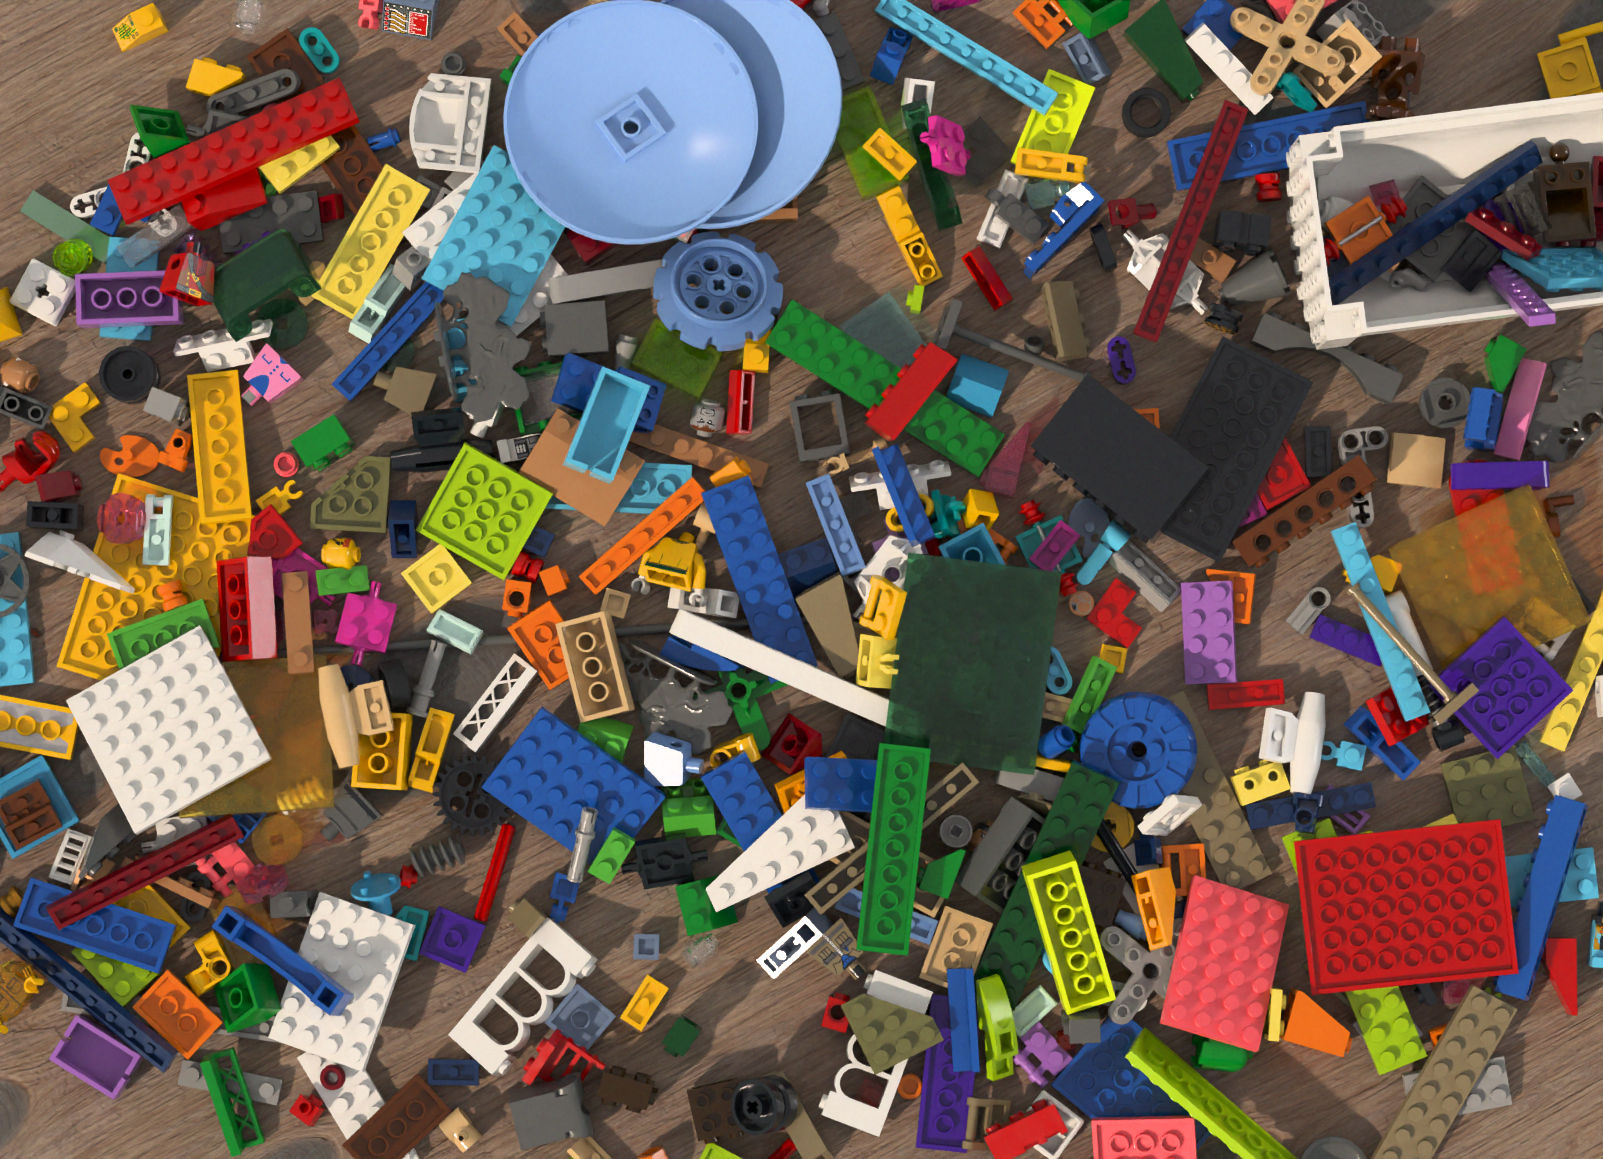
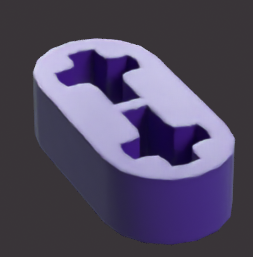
(1115, 362)

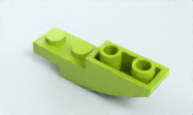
(998, 1023)

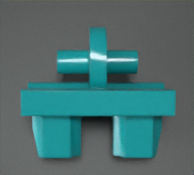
(948, 513)

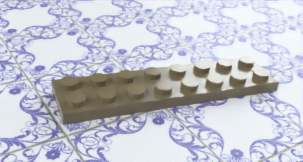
(1220, 820)
(1447, 1077)

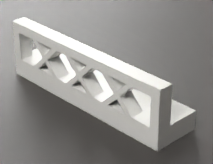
(502, 709)

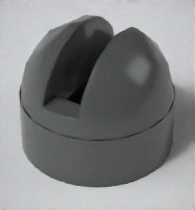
(1034, 344)

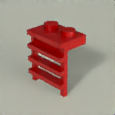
(549, 1055)

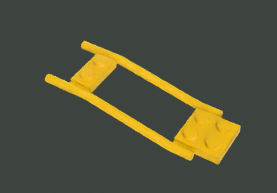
(1570, 67)

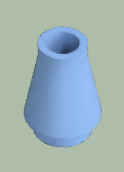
(1132, 924)

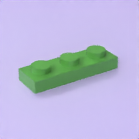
(1089, 694)

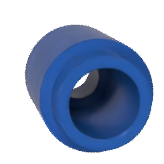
(1056, 741)

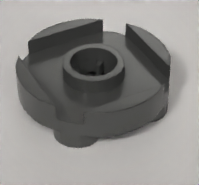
(1432, 395)

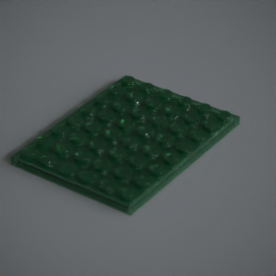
(973, 661)

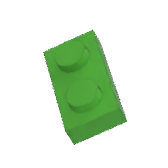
(342, 580)
(611, 855)

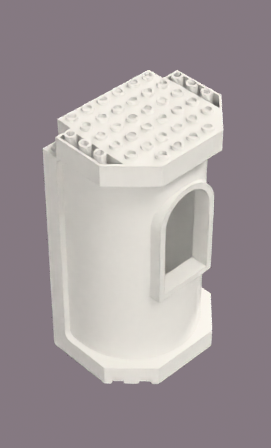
(1449, 153)

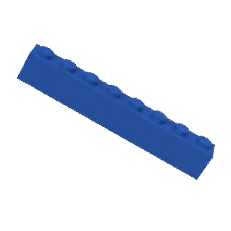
(1542, 892)

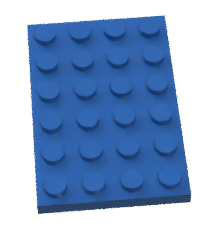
(558, 772)
(1107, 1085)

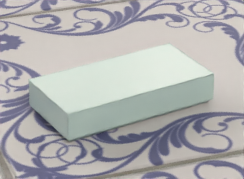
(455, 631)
(1032, 1010)

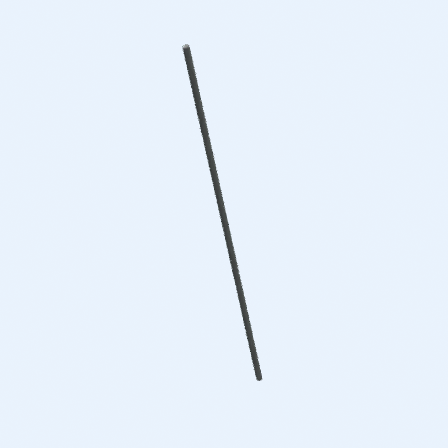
(508, 638)

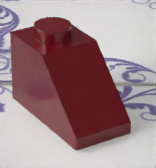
(59, 486)

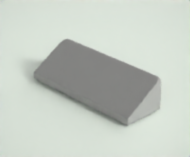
(1144, 576)

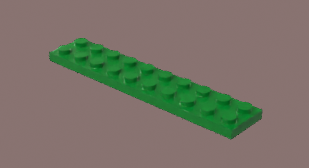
(866, 374)

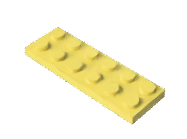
(370, 241)

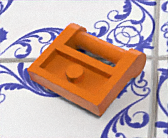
(1191, 863)

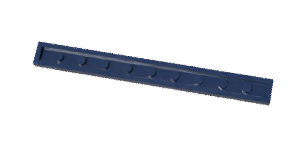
(1434, 222)
(86, 994)

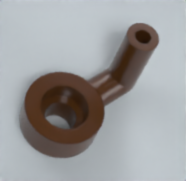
(1550, 515)

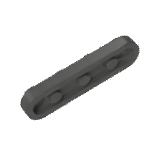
(256, 92)

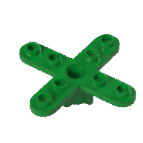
(747, 708)

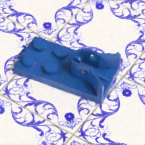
(1083, 206)

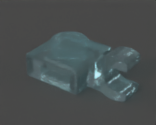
(1042, 192)

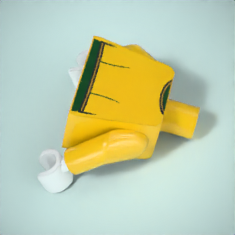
(673, 565)

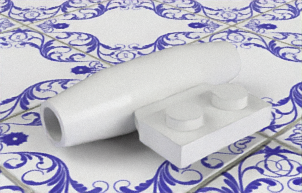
(1296, 740)

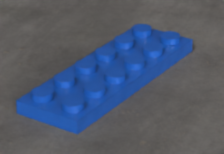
(744, 803)
(107, 932)

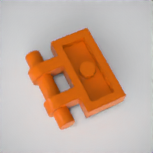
(1040, 22)

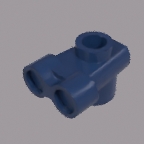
(1306, 806)

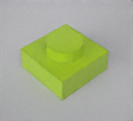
(914, 299)

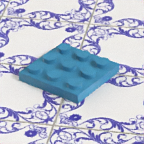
(25, 774)

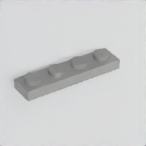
(261, 1087)

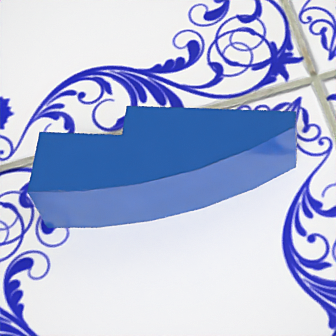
(696, 656)
(1396, 757)

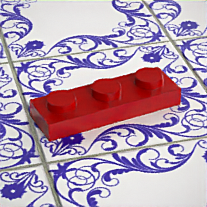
(1245, 694)

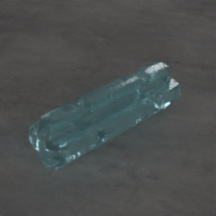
(1535, 763)

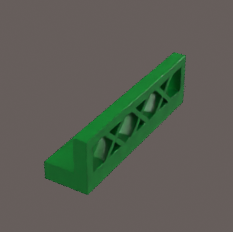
(222, 1101)

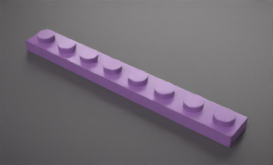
(1519, 295)

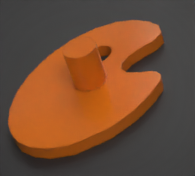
(137, 454)

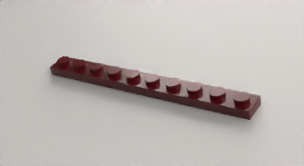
(1190, 221)

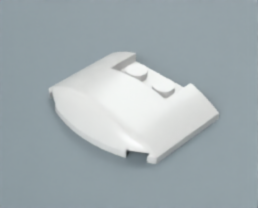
(450, 122)

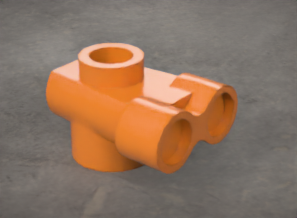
(174, 456)

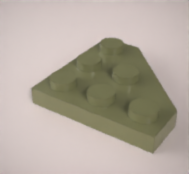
(356, 500)
(889, 1031)

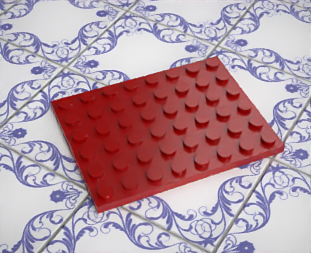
(1406, 907)

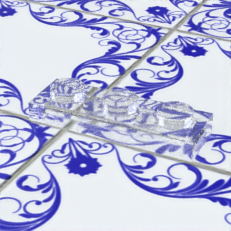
(154, 237)

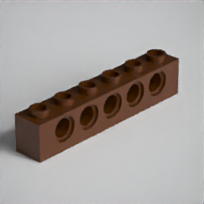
(1248, 542)

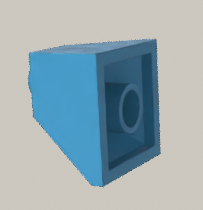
(973, 545)

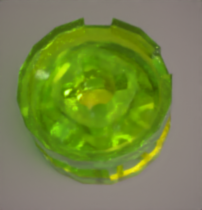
(72, 257)

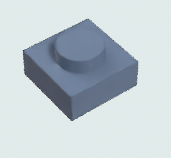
(646, 946)

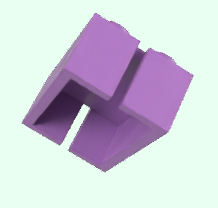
(96, 1056)

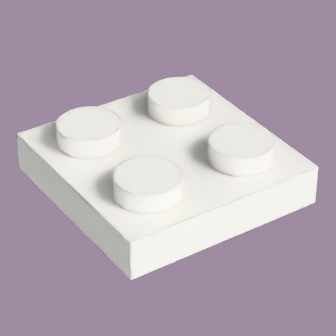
(1169, 815)

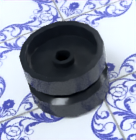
(119, 364)
(764, 1105)

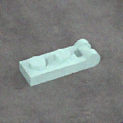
(157, 530)

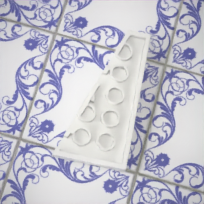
(787, 848)

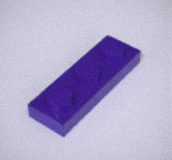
(1345, 639)

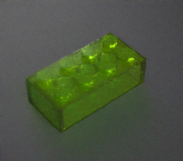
(858, 122)

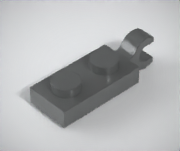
(1017, 215)

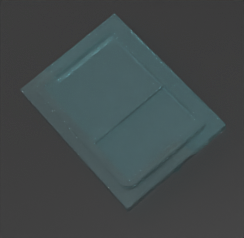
(885, 331)

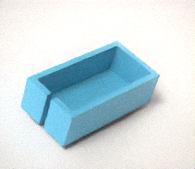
(606, 425)

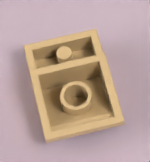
(1358, 56)

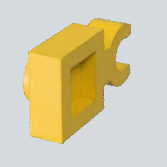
(278, 498)

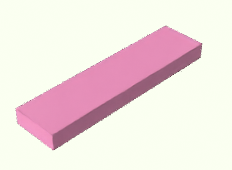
(1520, 409)

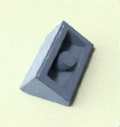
(1087, 59)

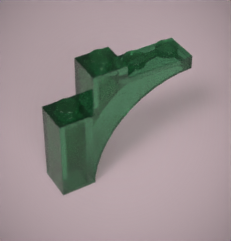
(934, 181)

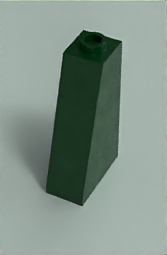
(1165, 51)

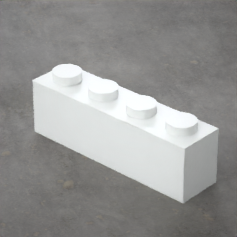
(1226, 67)

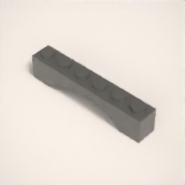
(1374, 379)

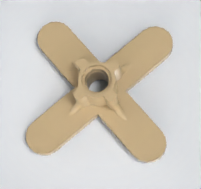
(1292, 33)

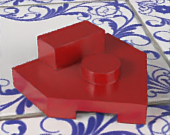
(272, 535)

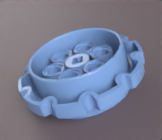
(717, 291)

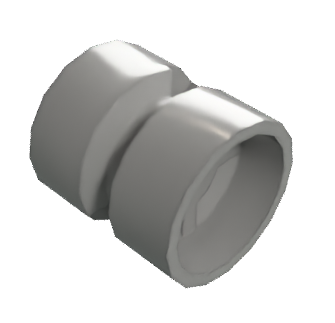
(955, 831)

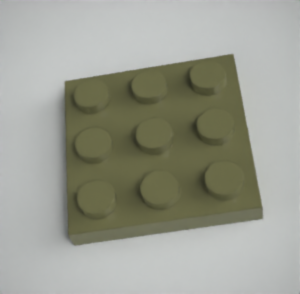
(1487, 788)

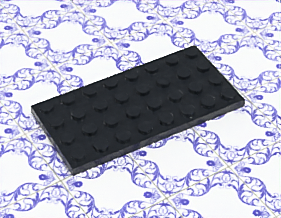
(1236, 431)

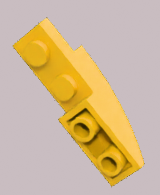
(908, 235)

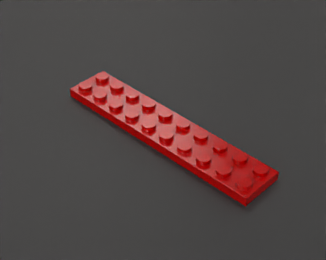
(233, 151)

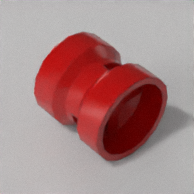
(1268, 187)
(522, 564)

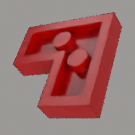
(1108, 614)

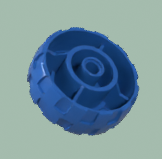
(1169, 744)

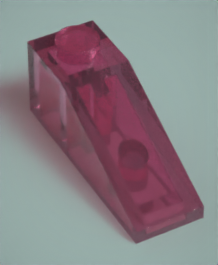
(1005, 468)

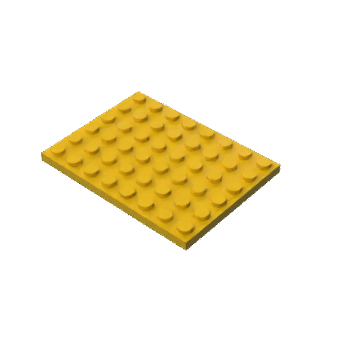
(192, 561)

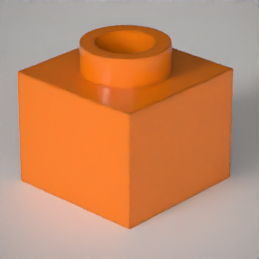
(554, 580)

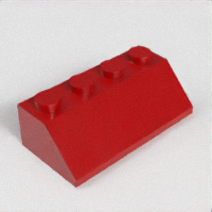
(910, 391)
(247, 609)

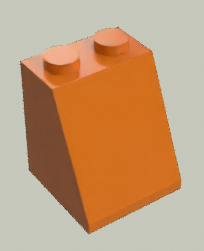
(1312, 1026)

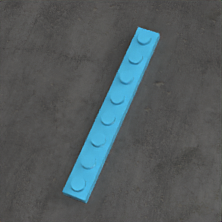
(968, 54)
(1395, 662)

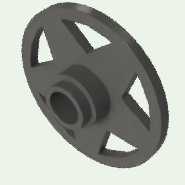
(8, 588)

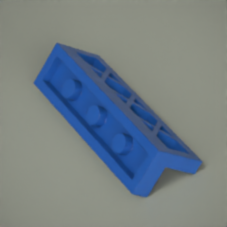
(904, 494)
(963, 1019)

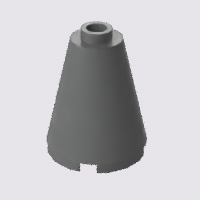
(1256, 281)

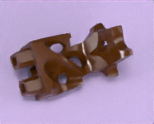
(1397, 64)

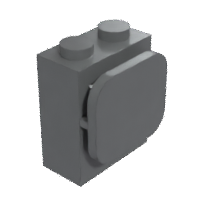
(575, 329)

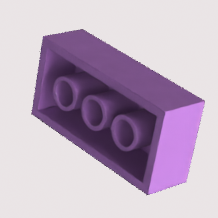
(124, 300)

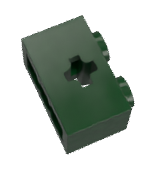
(681, 1036)

